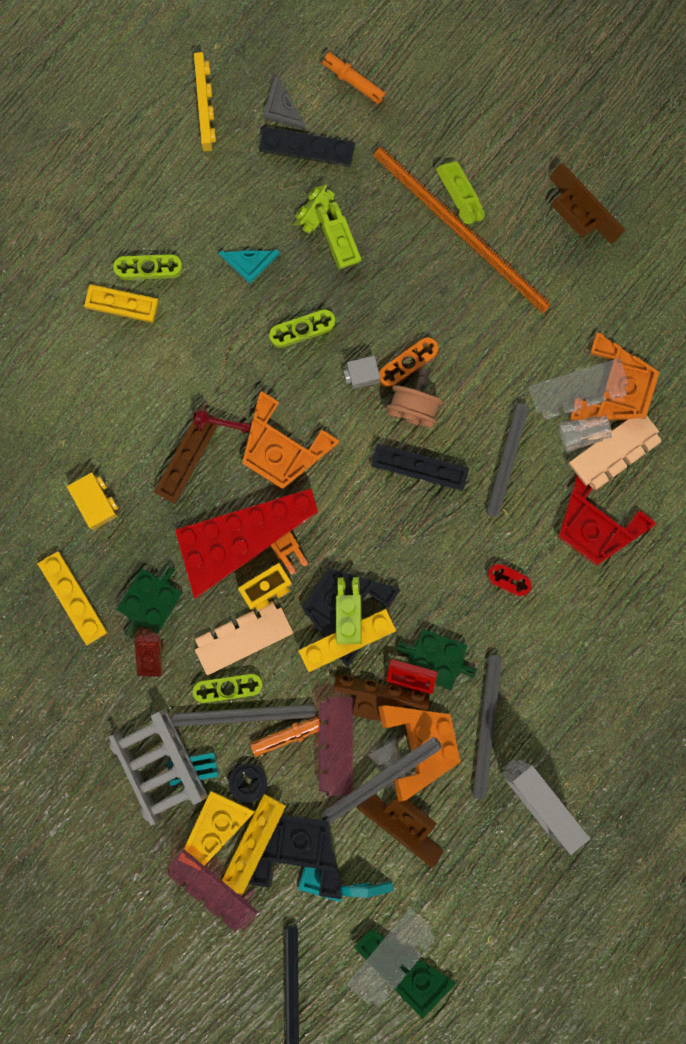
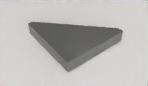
(281, 108)

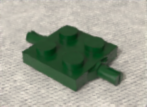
(149, 601)
(440, 655)

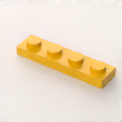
(204, 91)
(72, 598)
(327, 650)
(253, 844)

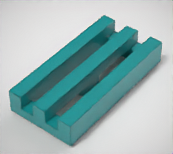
(213, 765)

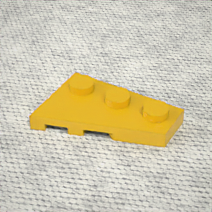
(215, 826)

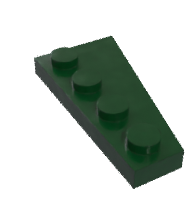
(421, 986)

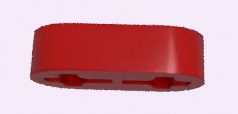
(511, 575)

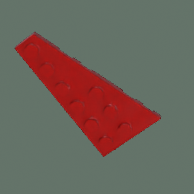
(231, 540)

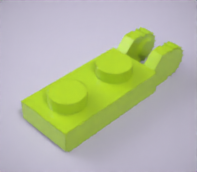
(461, 192)
(338, 237)
(348, 614)

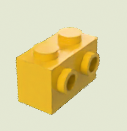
(265, 586)

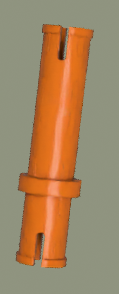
(355, 79)
(286, 736)

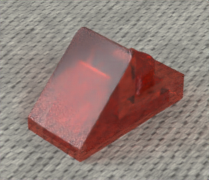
(149, 655)

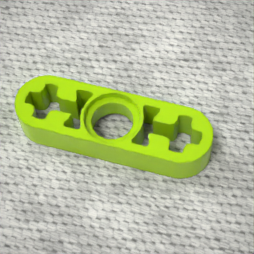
(130, 273)
(304, 319)
(209, 684)

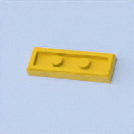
(121, 303)

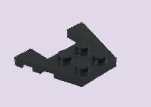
(322, 601)
(304, 844)

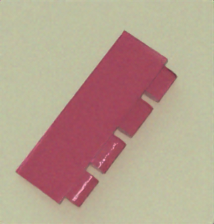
(338, 738)
(218, 895)

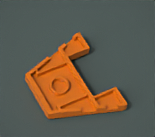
(641, 380)
(275, 454)
(420, 728)

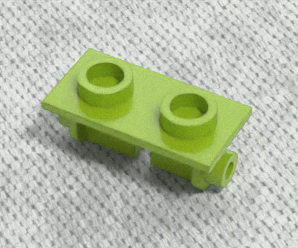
(307, 214)

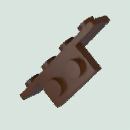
(581, 208)
(373, 694)
(406, 825)

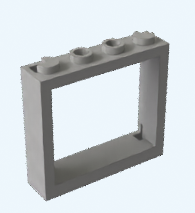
(545, 806)

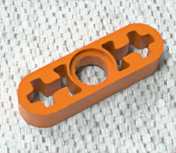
(426, 357)

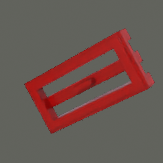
(411, 676)

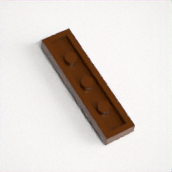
(185, 461)

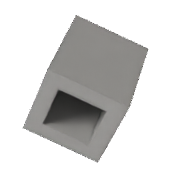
(362, 372)

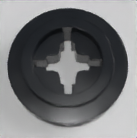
(237, 778)

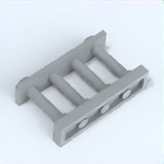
(182, 767)

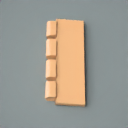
(609, 454)
(238, 643)

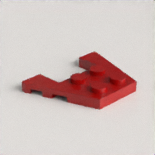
(592, 531)

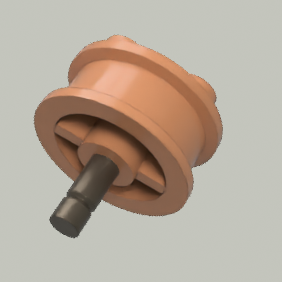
(414, 404)

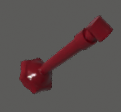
(201, 418)

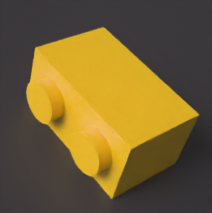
(93, 501)

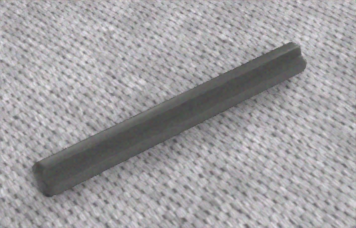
(507, 460)

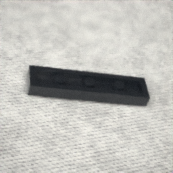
(307, 147)
(420, 467)

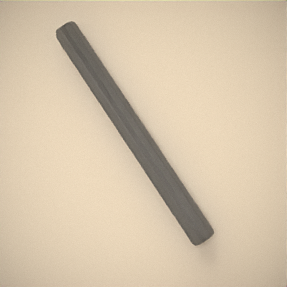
(243, 715)
(487, 727)
(382, 780)

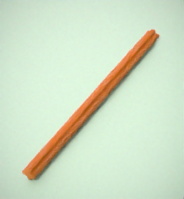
(461, 230)

